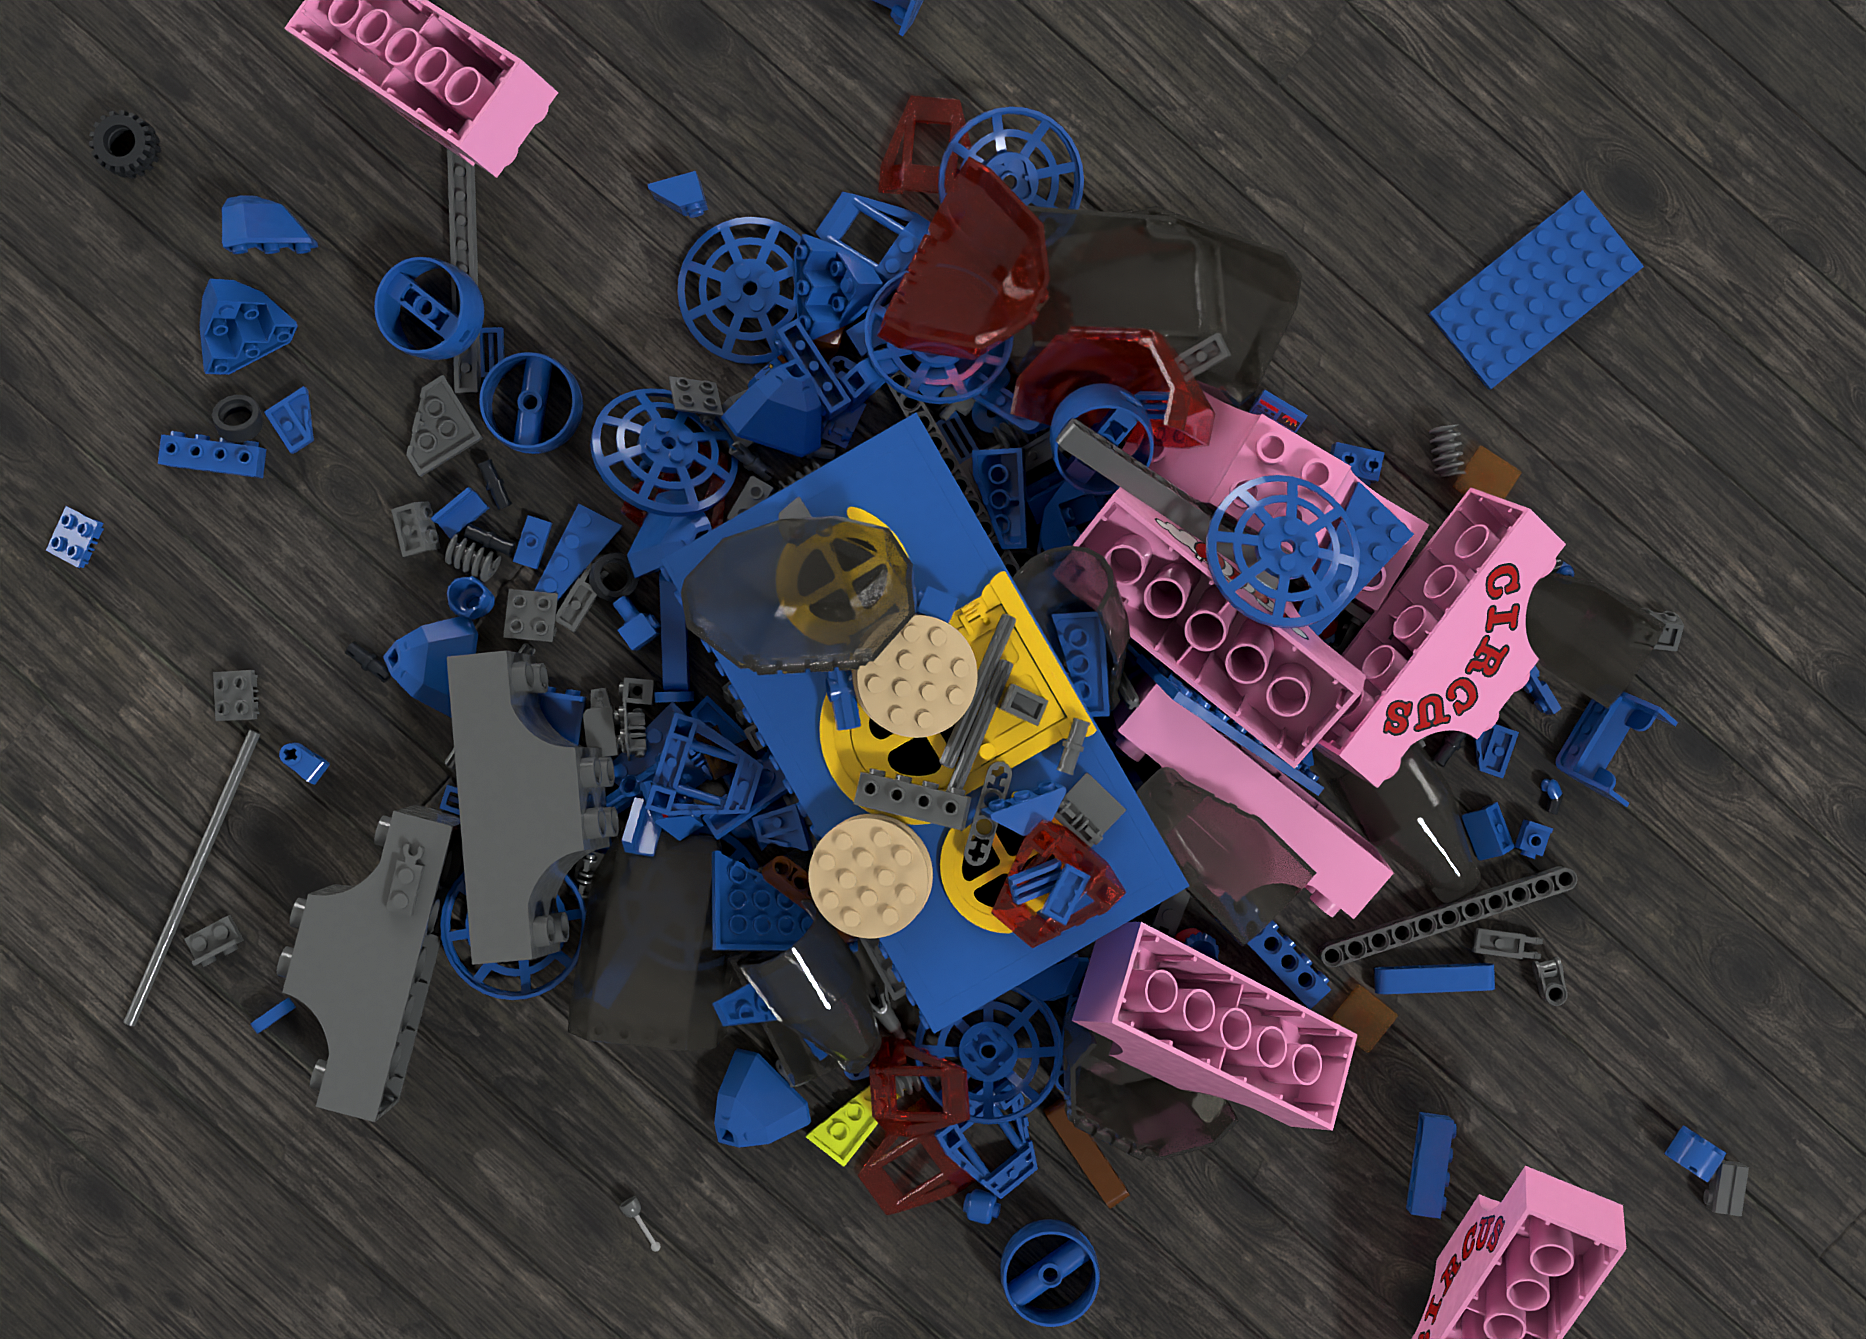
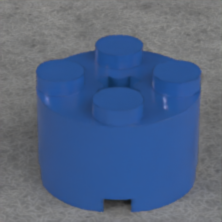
(1695, 1153)

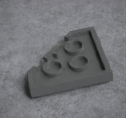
(440, 427)

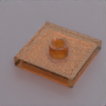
(1487, 474)
(1365, 1017)

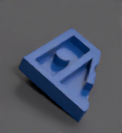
(1494, 750)

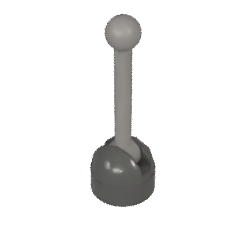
(632, 1208)

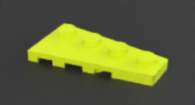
(846, 1128)

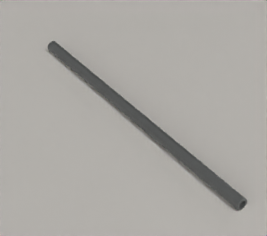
(192, 877)

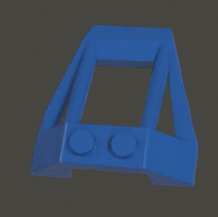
(902, 250)
(672, 762)
(1016, 1167)

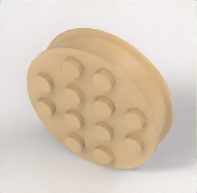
(919, 679)
(870, 875)

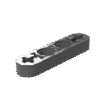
(971, 844)

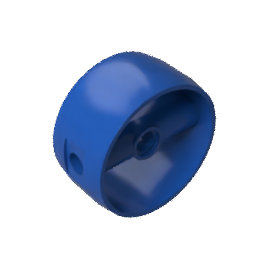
(400, 289)
(535, 384)
(1115, 425)
(1033, 1281)

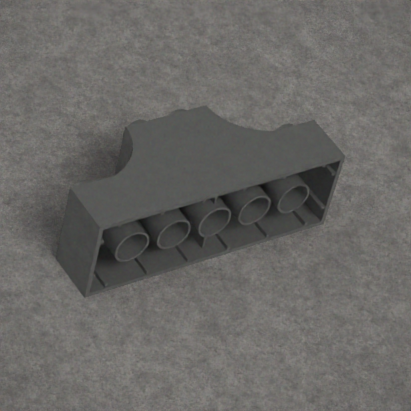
(524, 805)
(372, 967)

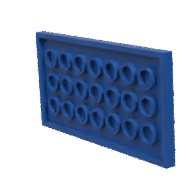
(1535, 290)
(1199, 705)

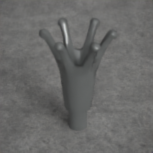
(886, 1014)

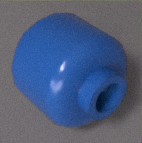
(981, 1206)

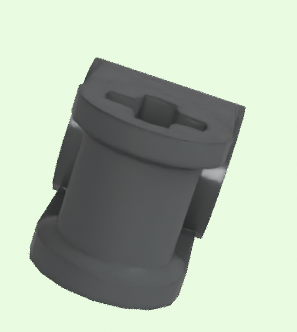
(1550, 975)

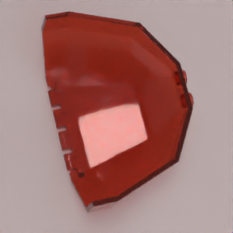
(978, 272)
(1120, 357)

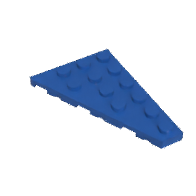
(751, 912)

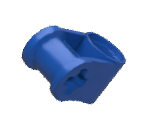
(307, 764)

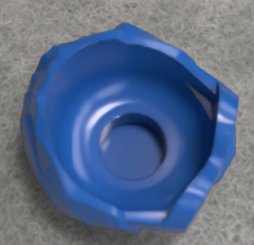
(469, 598)

